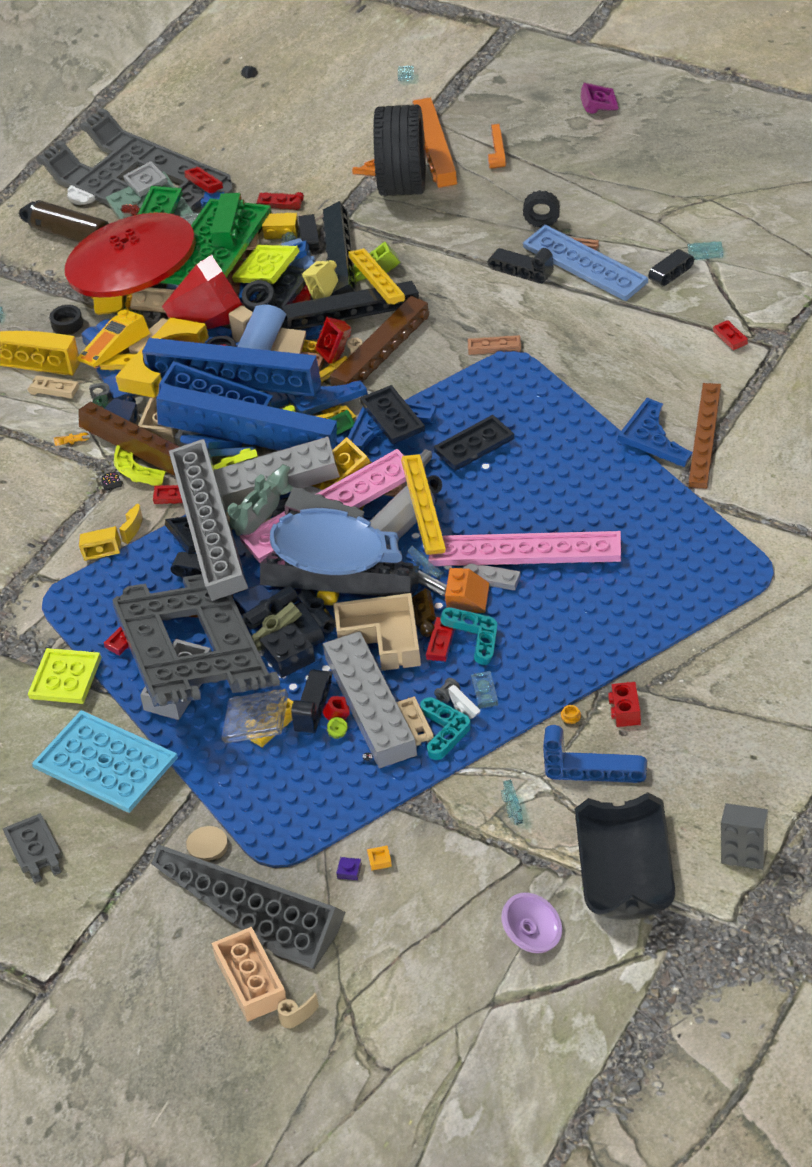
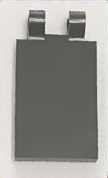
(33, 846)

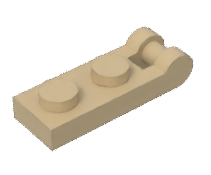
(53, 387)
(415, 720)

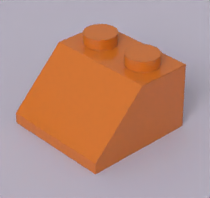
(466, 591)

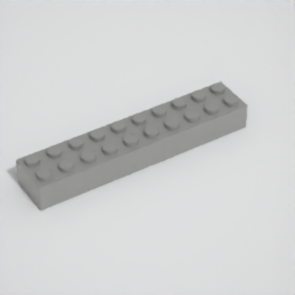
(208, 520)

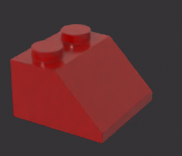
(333, 339)

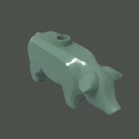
(259, 503)

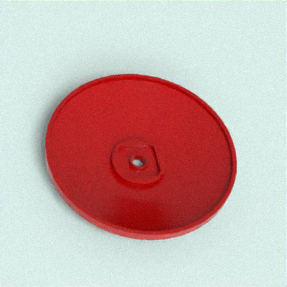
(130, 255)

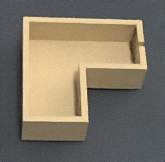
(384, 621)

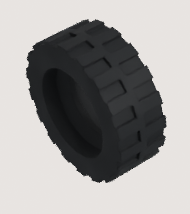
(541, 197)

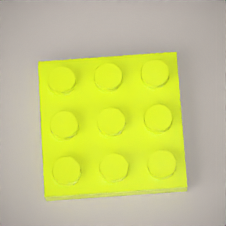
(265, 263)
(64, 676)

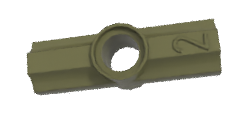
(275, 622)

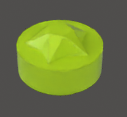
(337, 728)

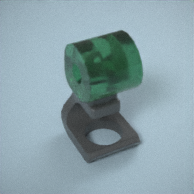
(100, 399)

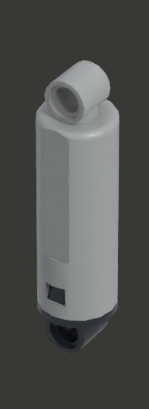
(399, 513)

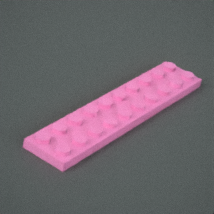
(352, 491)
(529, 548)

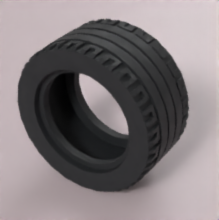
(399, 150)

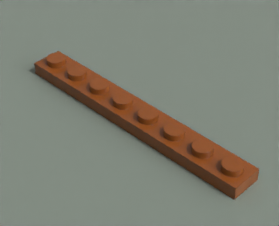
(704, 435)

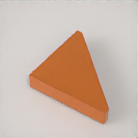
(367, 169)

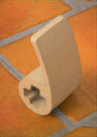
(292, 1015)

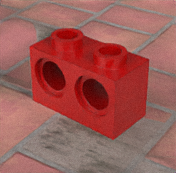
(625, 704)

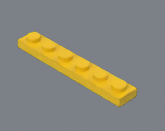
(377, 276)
(423, 504)

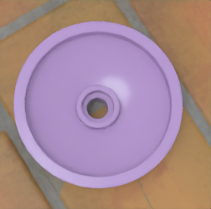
(531, 923)

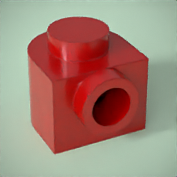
(336, 707)

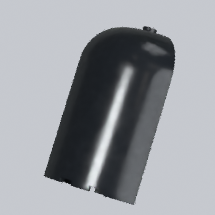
(625, 857)

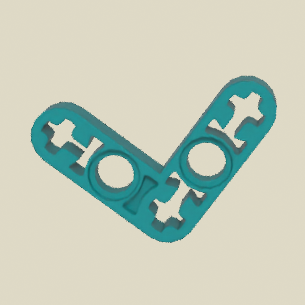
(481, 630)
(450, 726)

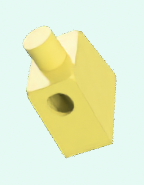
(321, 278)

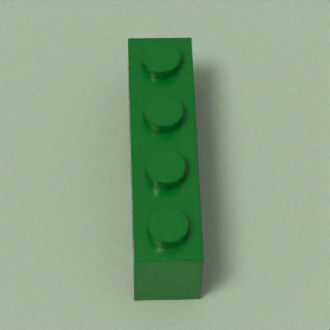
(227, 219)

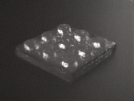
(255, 716)

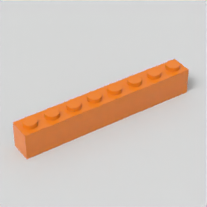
(436, 148)

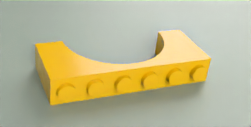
(140, 380)

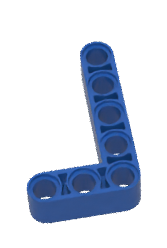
(589, 766)

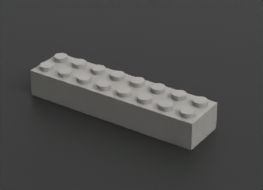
(308, 465)
(370, 699)

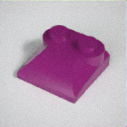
(598, 98)

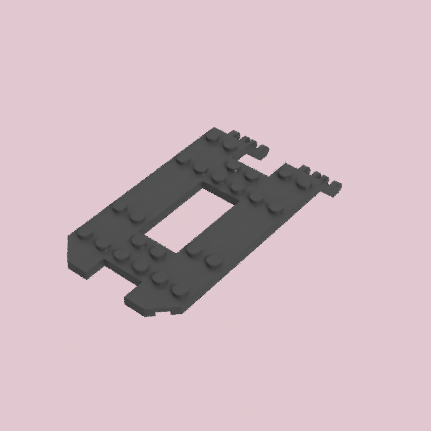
(125, 154)
(170, 676)

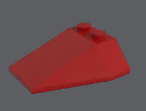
(203, 296)

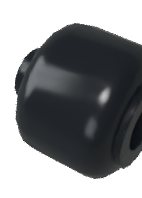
(248, 71)

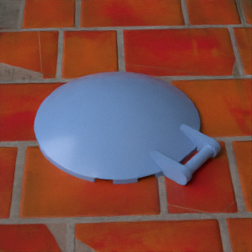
(332, 542)

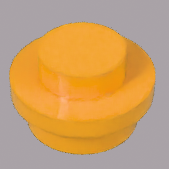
(570, 714)

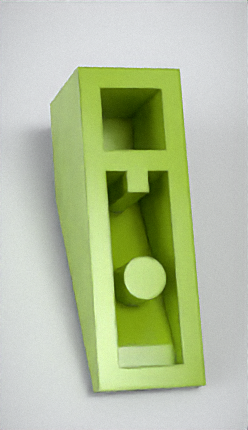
(384, 256)

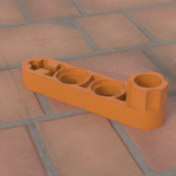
(498, 158)

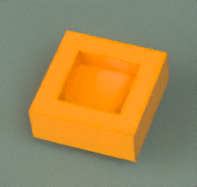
(379, 857)

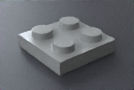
(144, 177)

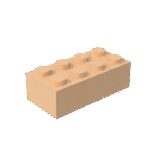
(249, 973)

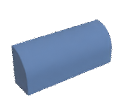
(262, 327)

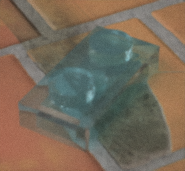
(705, 250)
(420, 559)
(484, 689)
(513, 808)

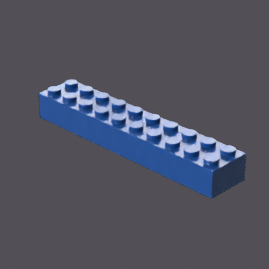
(246, 366)
(240, 419)

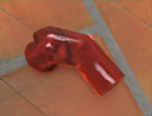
(133, 209)

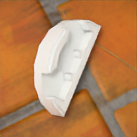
(79, 196)
(462, 703)

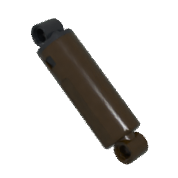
(60, 220)

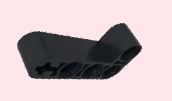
(522, 266)
(308, 710)

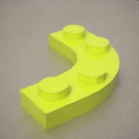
(127, 466)

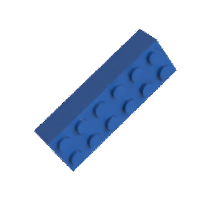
(193, 379)

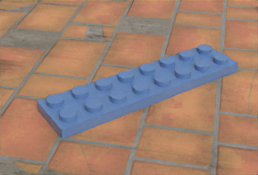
(587, 263)

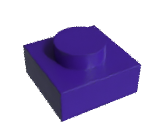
(348, 868)

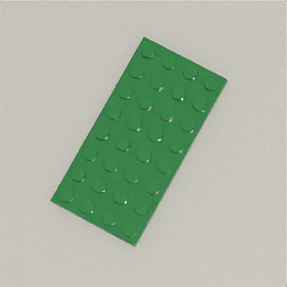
(225, 256)

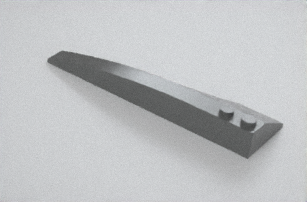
(281, 919)

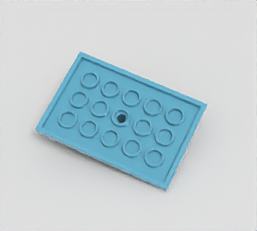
(105, 761)

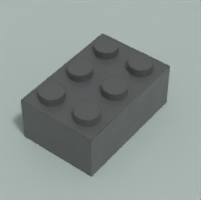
(744, 836)

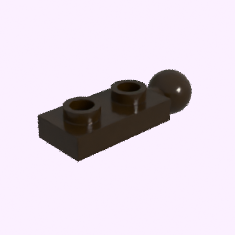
(424, 612)

